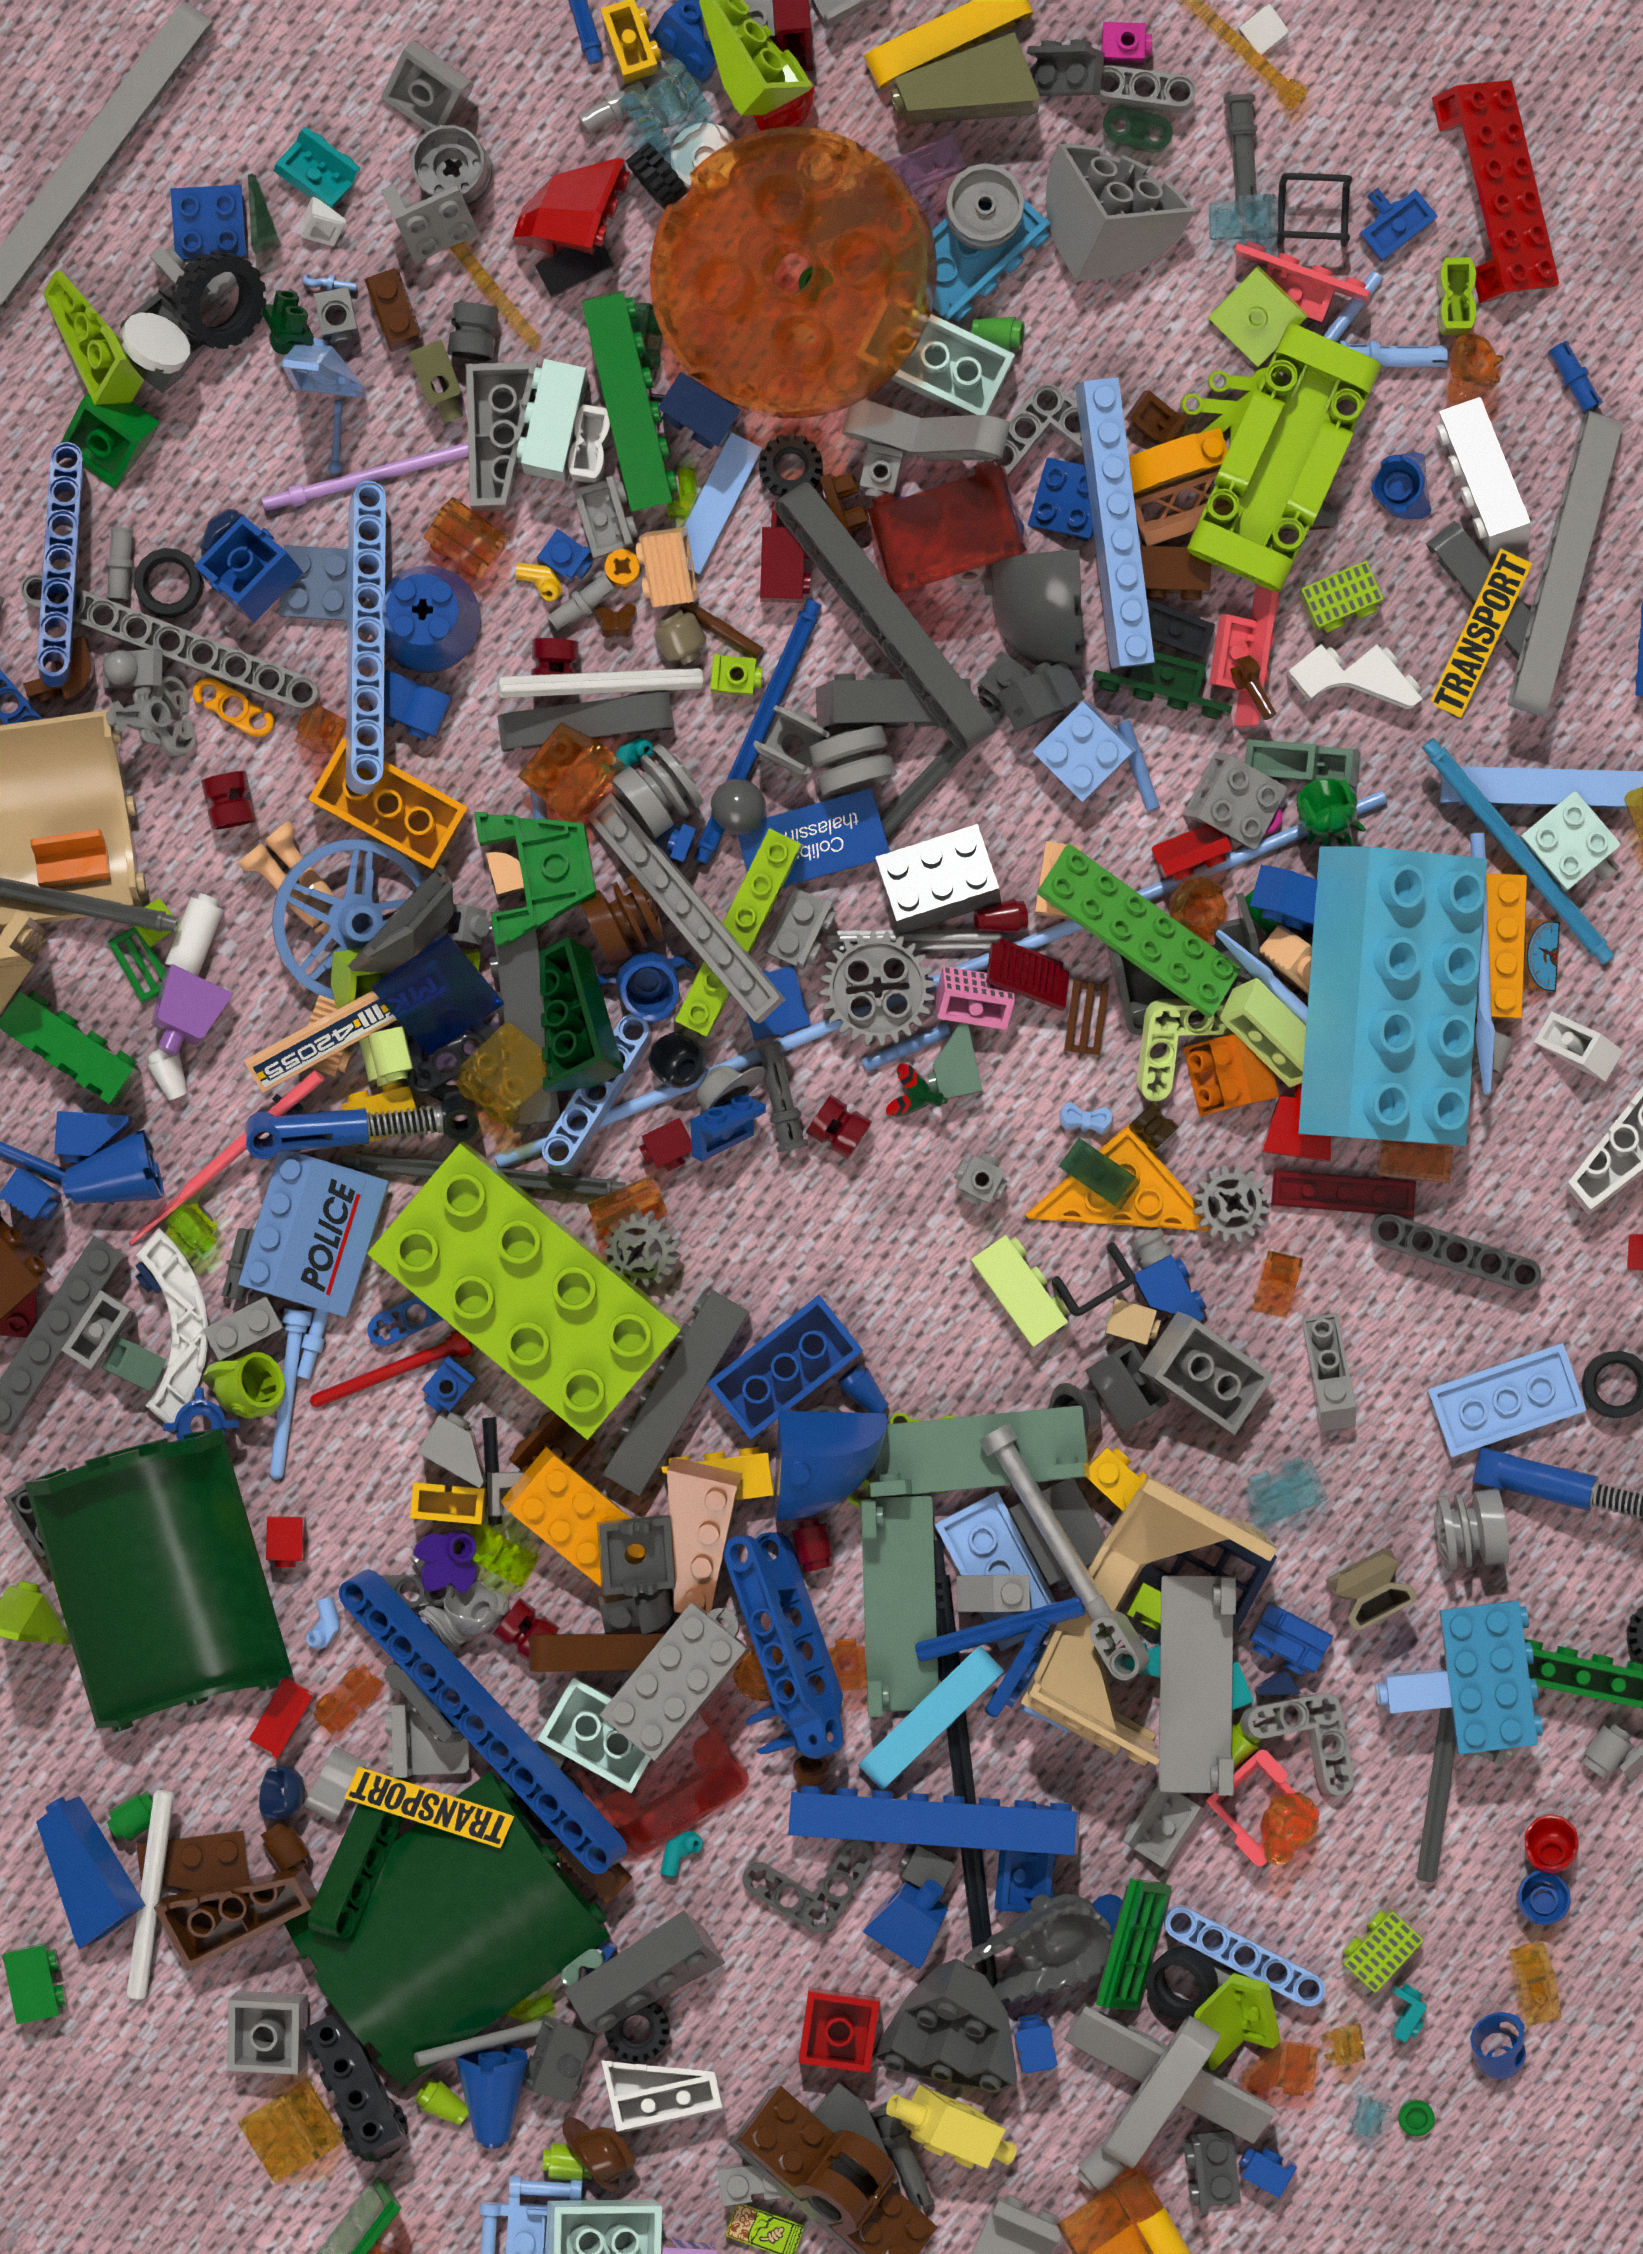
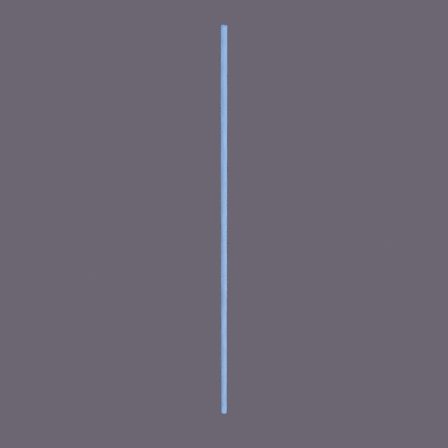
(977, 964)

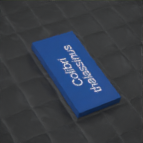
(833, 836)

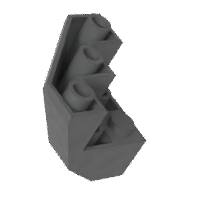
(952, 2032)

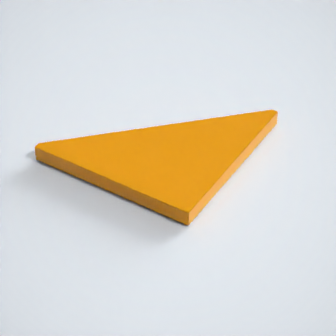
(1154, 1203)

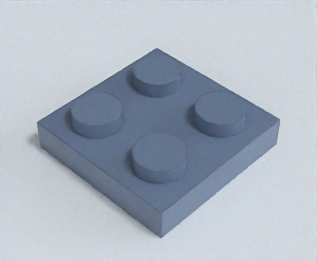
(320, 588)

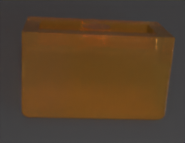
(636, 1196)

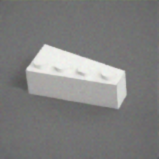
(1484, 478)
(1613, 1161)

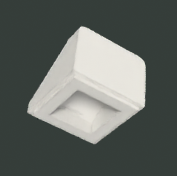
(1264, 30)
(321, 223)

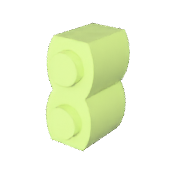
(386, 1056)

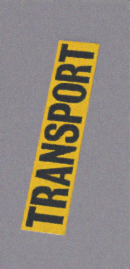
(1481, 633)
(429, 1807)

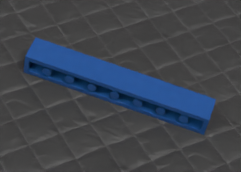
(934, 1823)

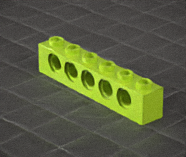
(745, 922)

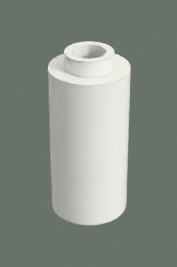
(195, 934)

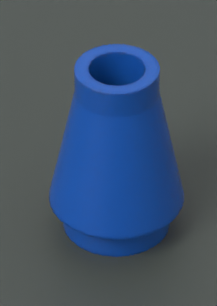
(862, 1389)

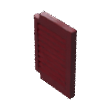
(1028, 974)

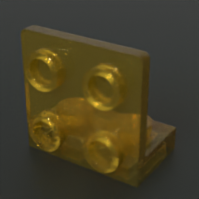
(291, 2131)

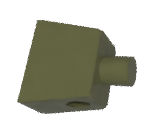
(433, 362)

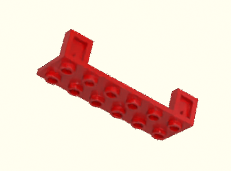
(1504, 187)

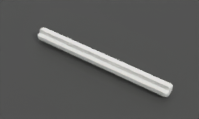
(600, 682)
(150, 1894)

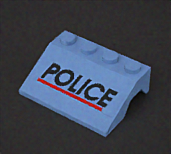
(314, 1232)

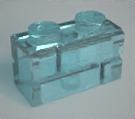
(1285, 1491)

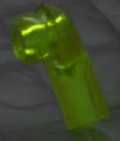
(687, 495)
(530, 2010)

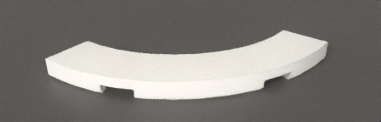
(187, 1320)

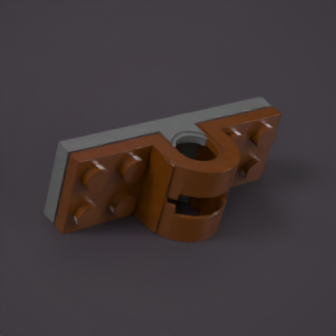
(832, 2177)

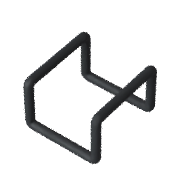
(1344, 237)
(1125, 1270)

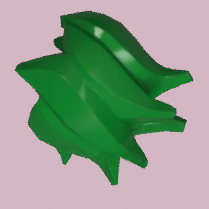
(1328, 809)

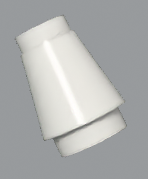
(168, 1073)

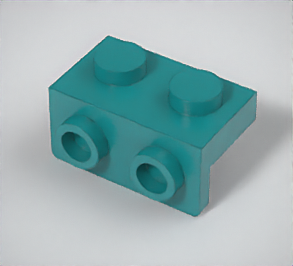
(317, 168)

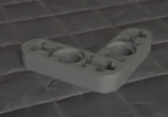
(808, 1899)

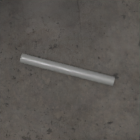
(477, 2043)

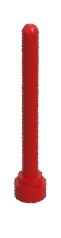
(453, 1345)

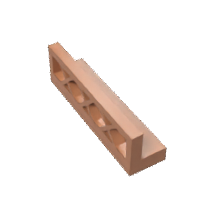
(1182, 519)

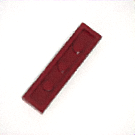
(1343, 1193)

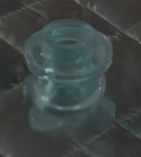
(1369, 2116)

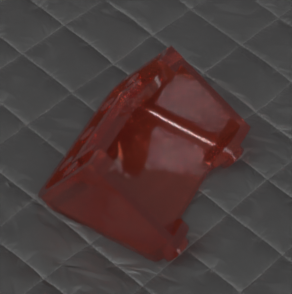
(948, 528)

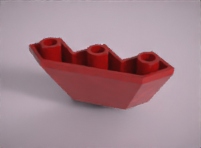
(573, 208)

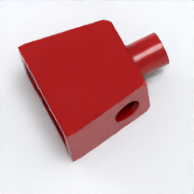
(1283, 1131)

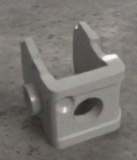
(788, 724)

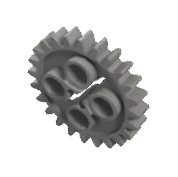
(880, 1020)

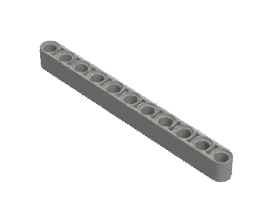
(99, 147)

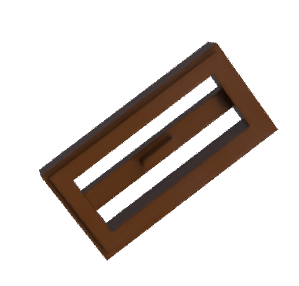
(1082, 1048)

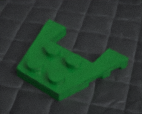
(553, 869)

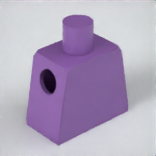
(186, 1008)

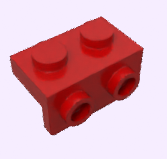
(1189, 850)

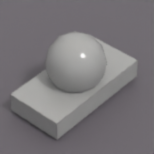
(132, 669)

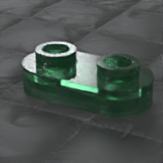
(1137, 129)

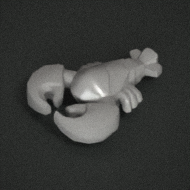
(152, 716)

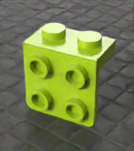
(1239, 2012)

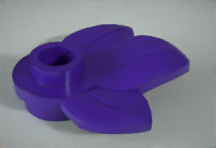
(441, 1562)

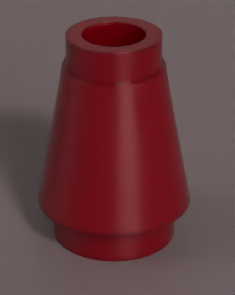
(1002, 917)

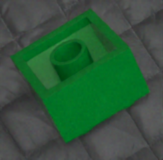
(110, 437)

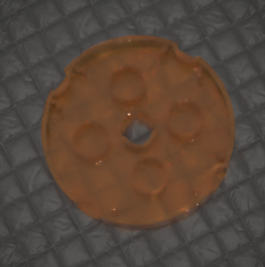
(866, 287)

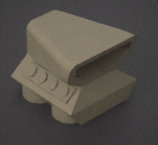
(1371, 1589)

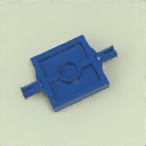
(1020, 1670)

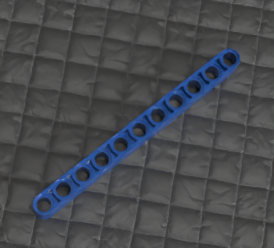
(483, 1721)

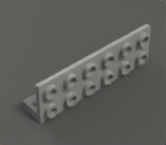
(1196, 1684)

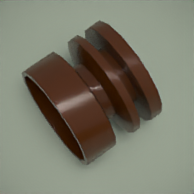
(623, 920)

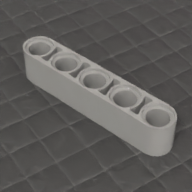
(1160, 2091)

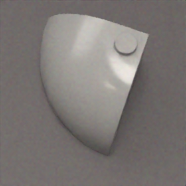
(1110, 212)

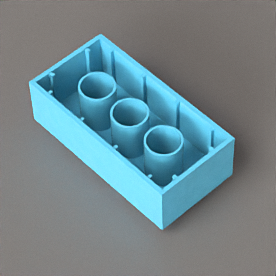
(1392, 995)

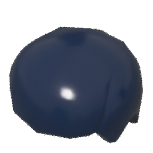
(272, 1801)

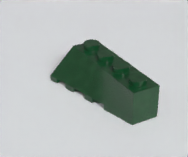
(577, 1026)

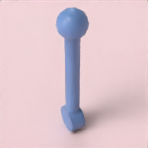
(335, 466)

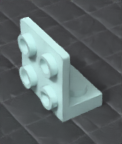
(1570, 841)

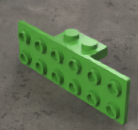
(1139, 930)

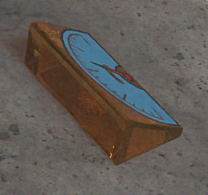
(1541, 955)

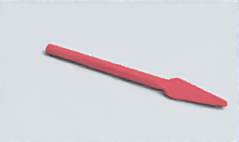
(231, 1152)

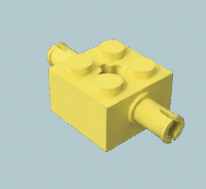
(952, 2128)

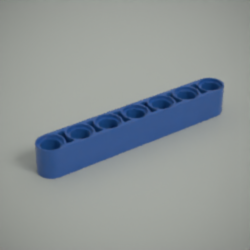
(57, 548)

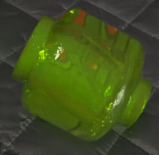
(192, 1229)

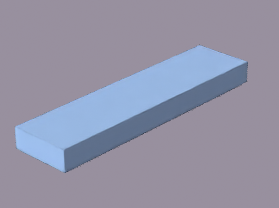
(719, 497)

